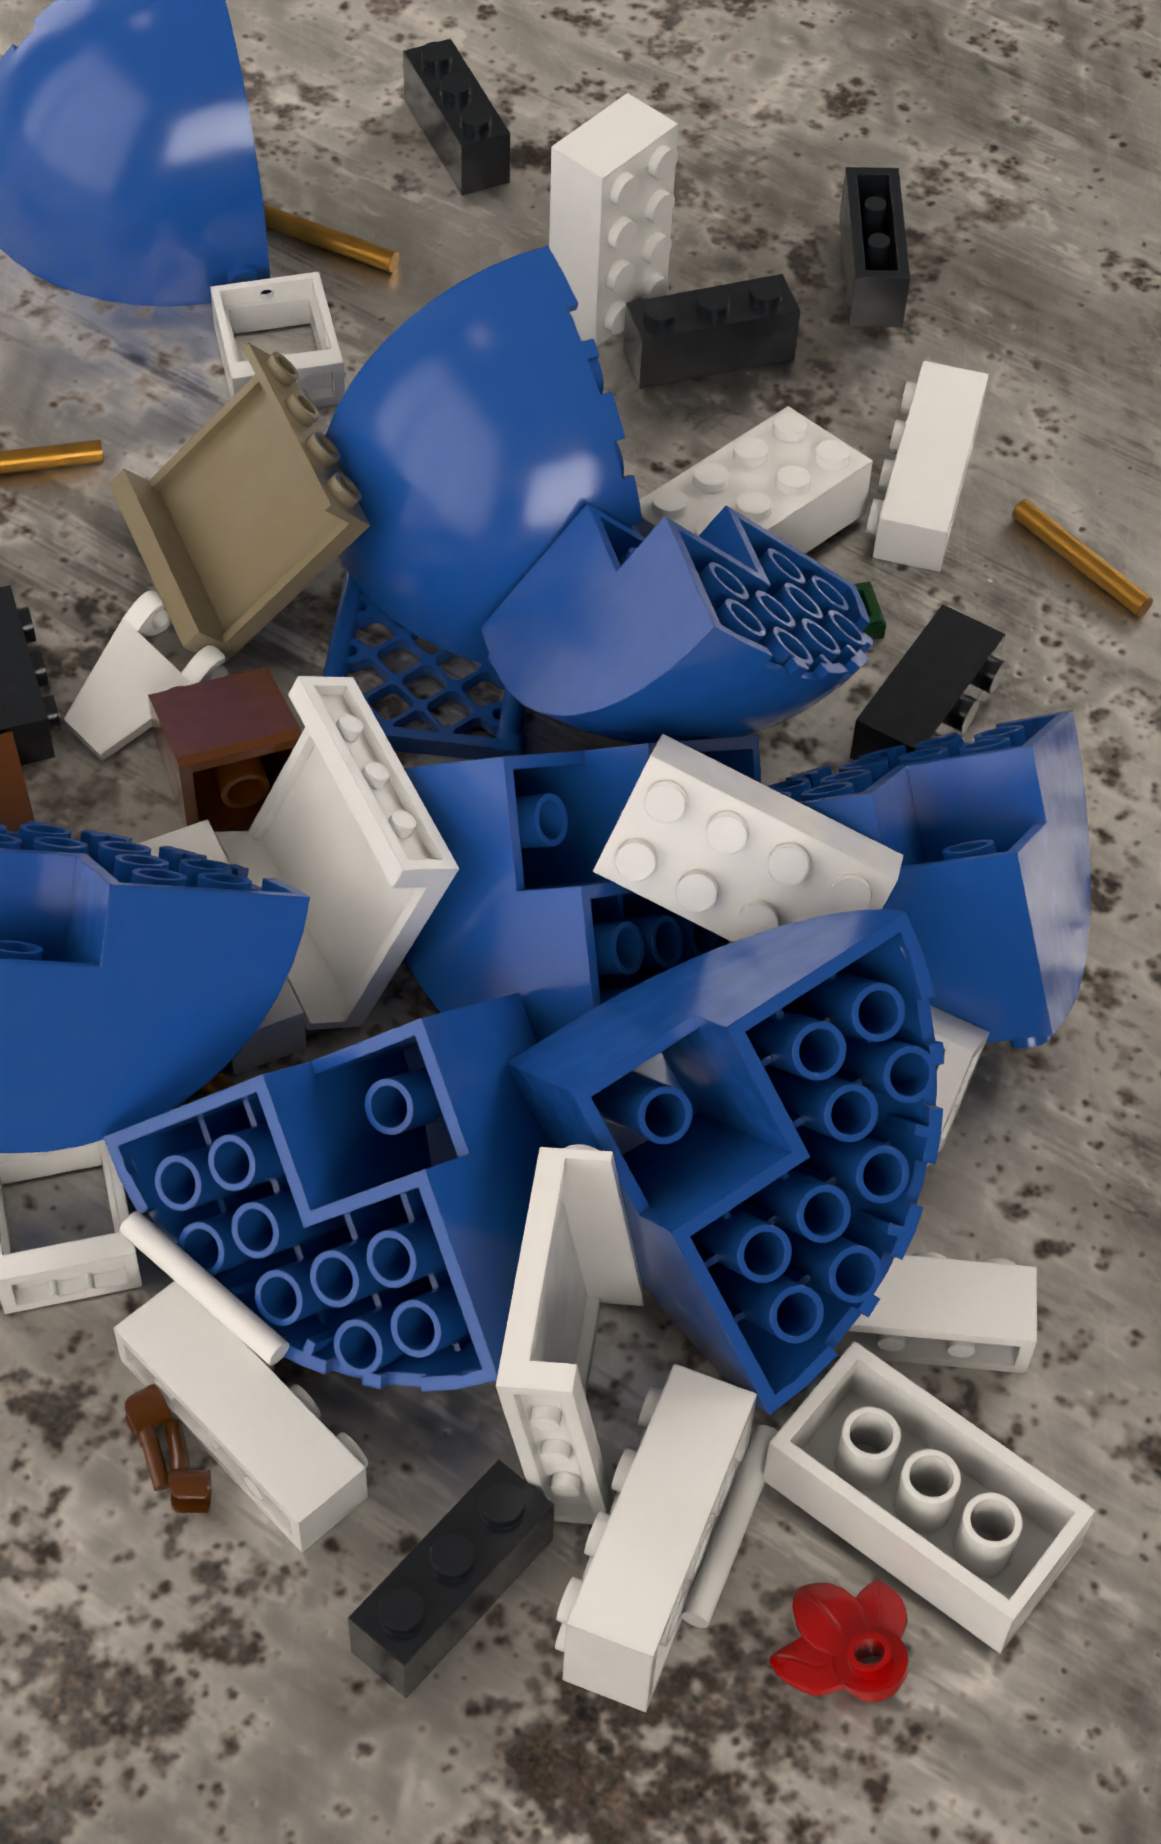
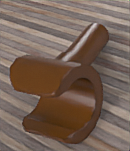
(144, 1413)
(188, 1487)

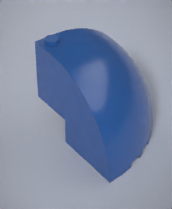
(130, 153)
(477, 449)
(675, 630)
(987, 864)
(525, 893)
(126, 978)
(761, 1132)
(361, 1196)

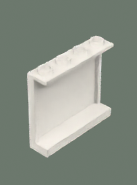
(352, 840)
(569, 1263)

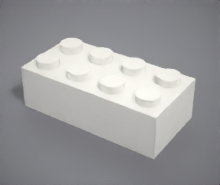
(613, 212)
(778, 475)
(738, 850)
(927, 1495)
(655, 1538)

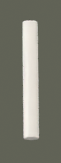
(204, 1288)
(729, 1531)

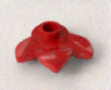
(839, 1634)

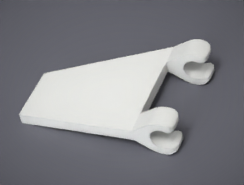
(114, 698)

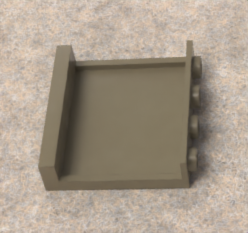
(243, 511)

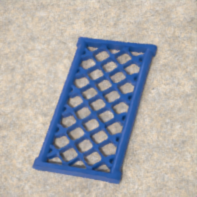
(442, 740)

